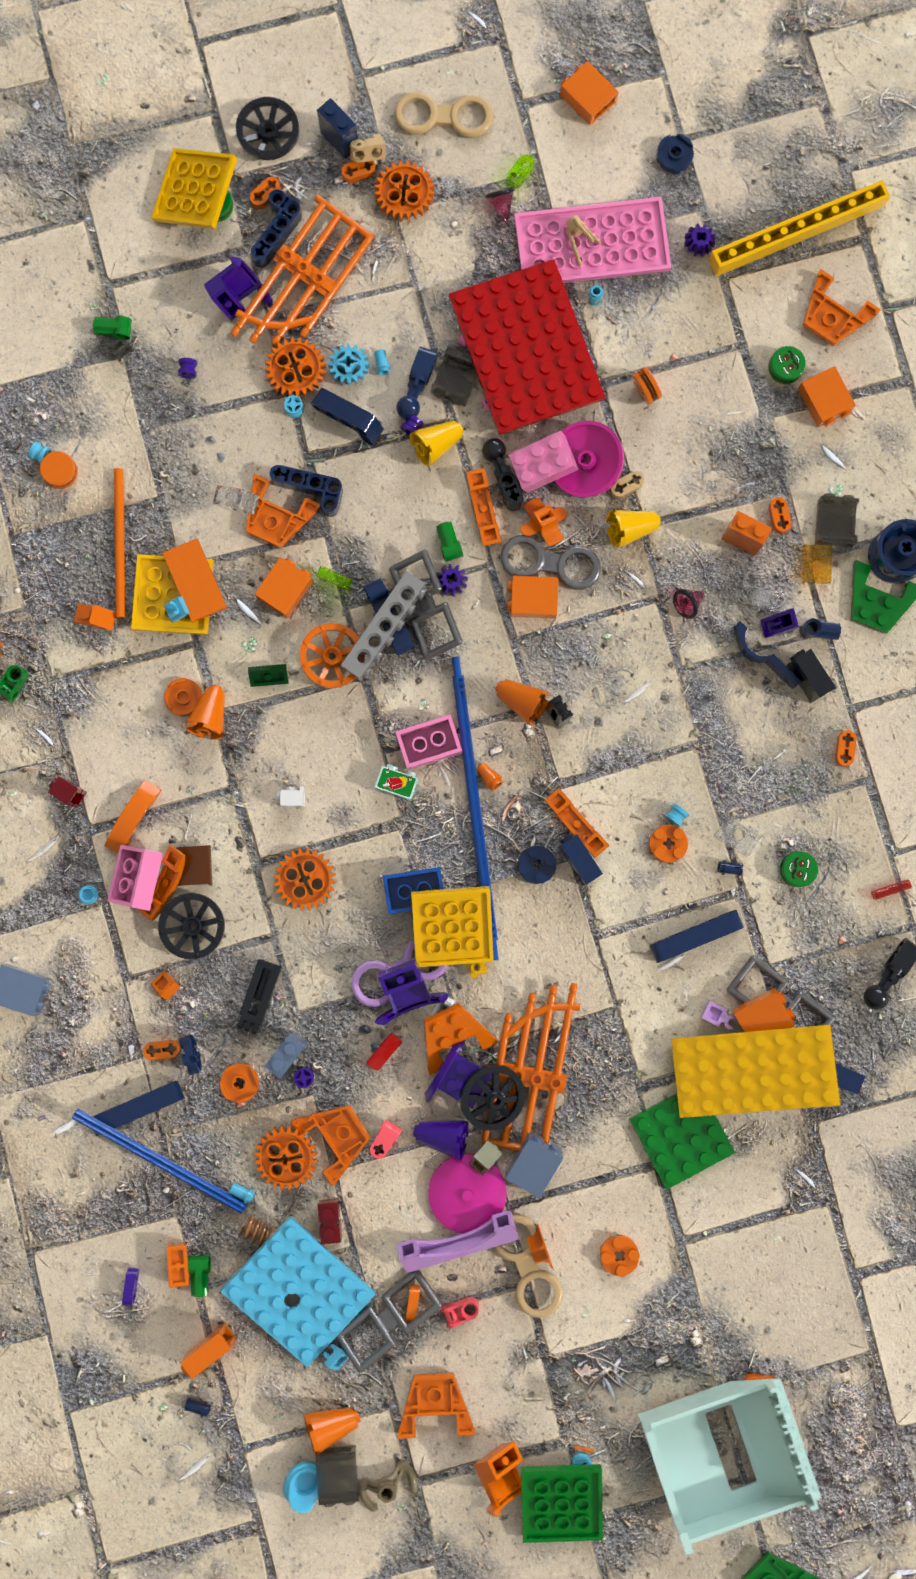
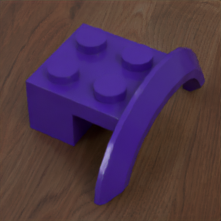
(234, 285)
(405, 991)
(453, 1075)

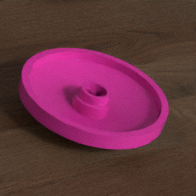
(598, 458)
(463, 1196)

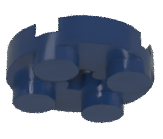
(673, 143)
(526, 868)
(191, 1057)

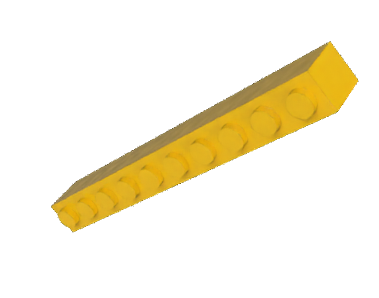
(799, 228)

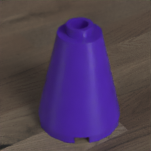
(444, 1136)

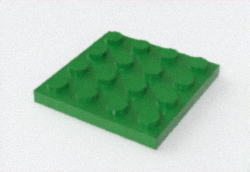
(677, 1144)
(562, 1503)

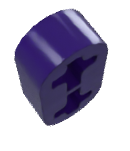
(130, 1287)

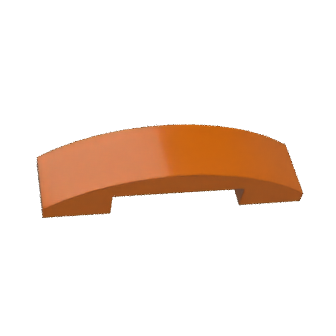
(483, 507)
(132, 816)
(576, 823)
(166, 882)

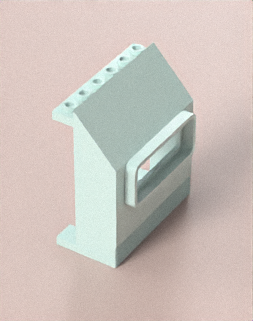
(693, 1470)

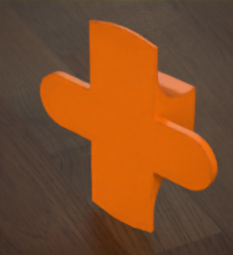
(544, 521)
(538, 1248)

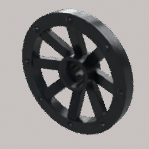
(267, 126)
(186, 922)
(490, 1095)

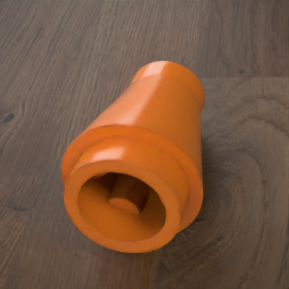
(490, 778)

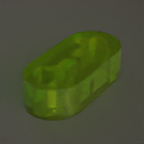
(523, 173)
(334, 578)

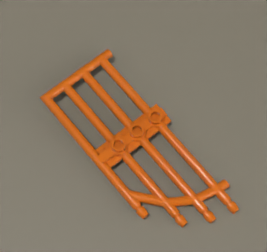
(305, 271)
(535, 1077)

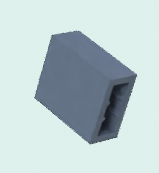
(22, 989)
(286, 1055)
(534, 1165)

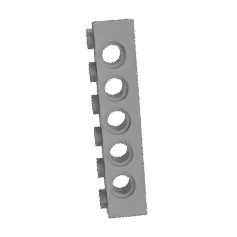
(407, 583)

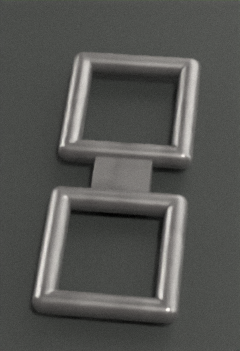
(426, 606)
(783, 983)
(388, 1320)

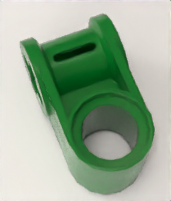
(11, 684)

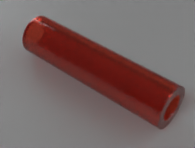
(891, 889)

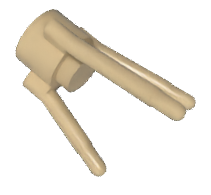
(577, 227)

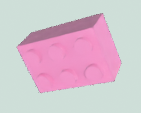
(543, 462)
(429, 742)
(135, 877)

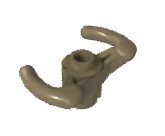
(386, 1486)

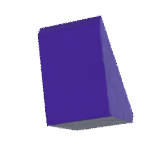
(779, 623)

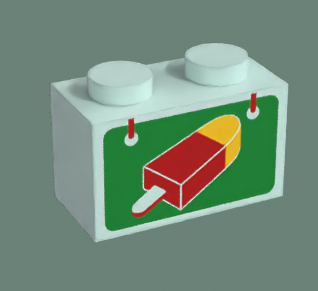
(397, 782)

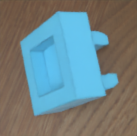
(176, 609)
(336, 1359)

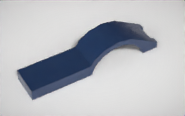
(771, 660)

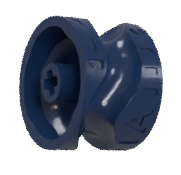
(894, 552)

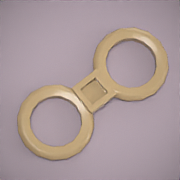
(443, 114)
(529, 1271)

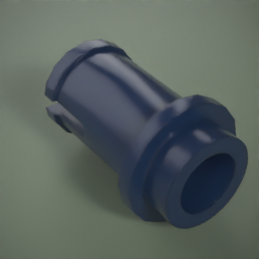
(729, 868)
(197, 1407)

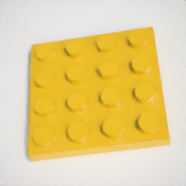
(194, 188)
(152, 591)
(452, 926)

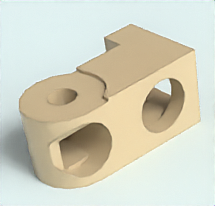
(368, 149)

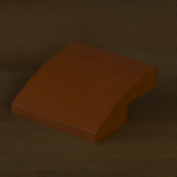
(197, 865)

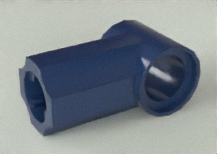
(822, 629)

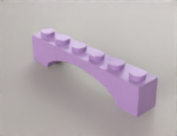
(422, 1254)

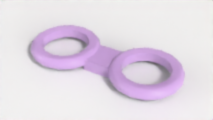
(382, 966)

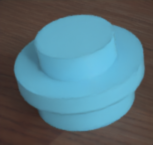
(88, 894)

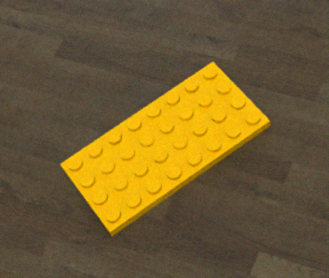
(755, 1071)

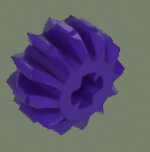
(699, 240)
(448, 574)

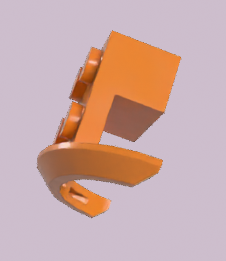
(500, 1476)

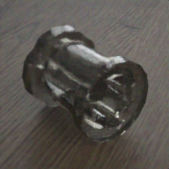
(121, 349)

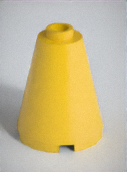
(435, 441)
(630, 526)

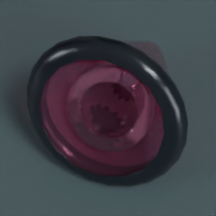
(502, 201)
(687, 602)

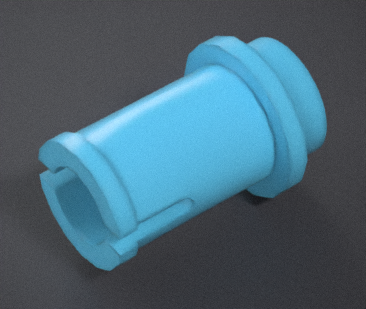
(595, 295)
(381, 361)
(242, 1193)

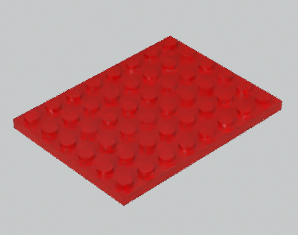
(526, 347)

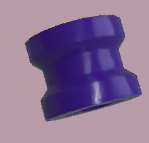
(187, 368)
(411, 424)
(303, 1080)

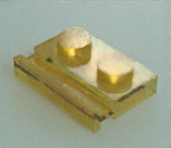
(817, 564)

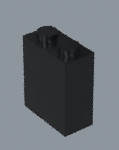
(813, 677)

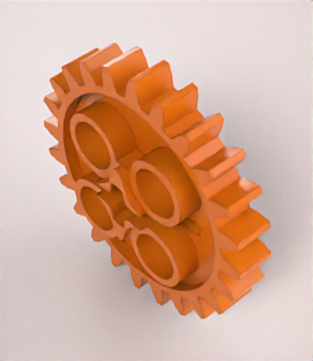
(421, 192)
(279, 373)
(289, 886)
(289, 1174)

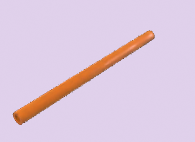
(119, 543)

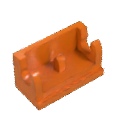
(177, 1265)

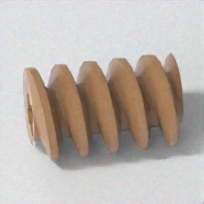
(257, 1231)

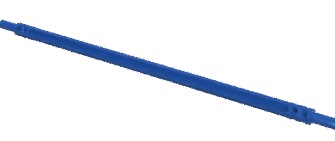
(472, 789)

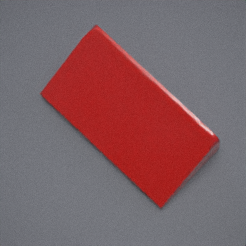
(384, 1051)

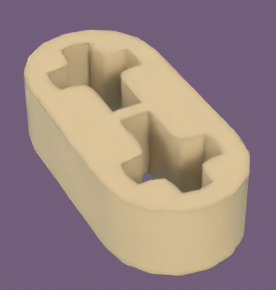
(625, 480)

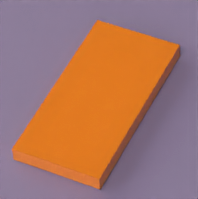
(195, 580)

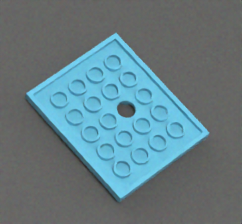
(298, 1264)

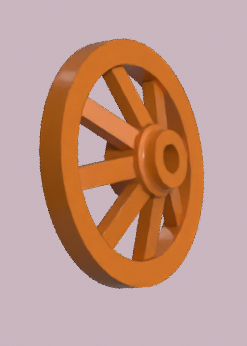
(321, 629)

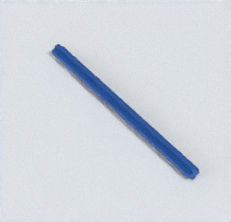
(159, 1161)

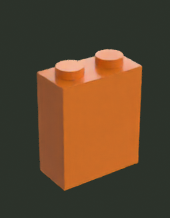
(588, 92)
(826, 397)
(746, 533)
(284, 587)
(533, 597)
(765, 1013)
(207, 1351)

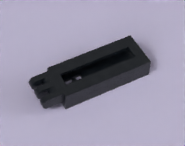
(561, 709)
(261, 988)

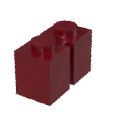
(66, 791)
(329, 1213)

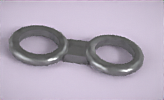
(551, 562)

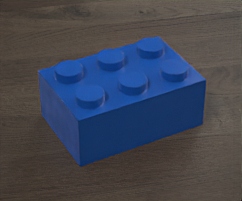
(400, 885)

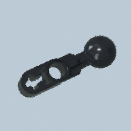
(494, 451)
(896, 968)

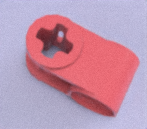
(386, 1136)
(457, 1314)

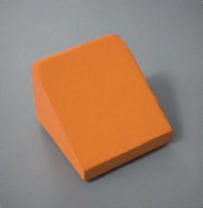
(165, 985)

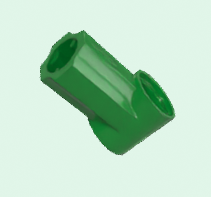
(116, 327)
(450, 546)
(199, 1268)

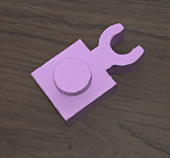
(716, 1014)

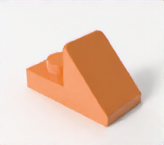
(95, 616)

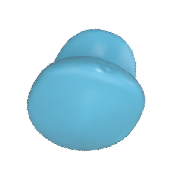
(301, 1487)

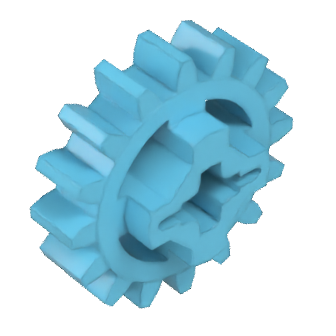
(341, 364)

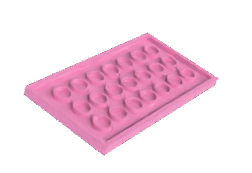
(629, 232)

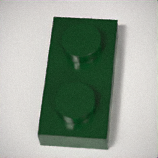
(268, 675)

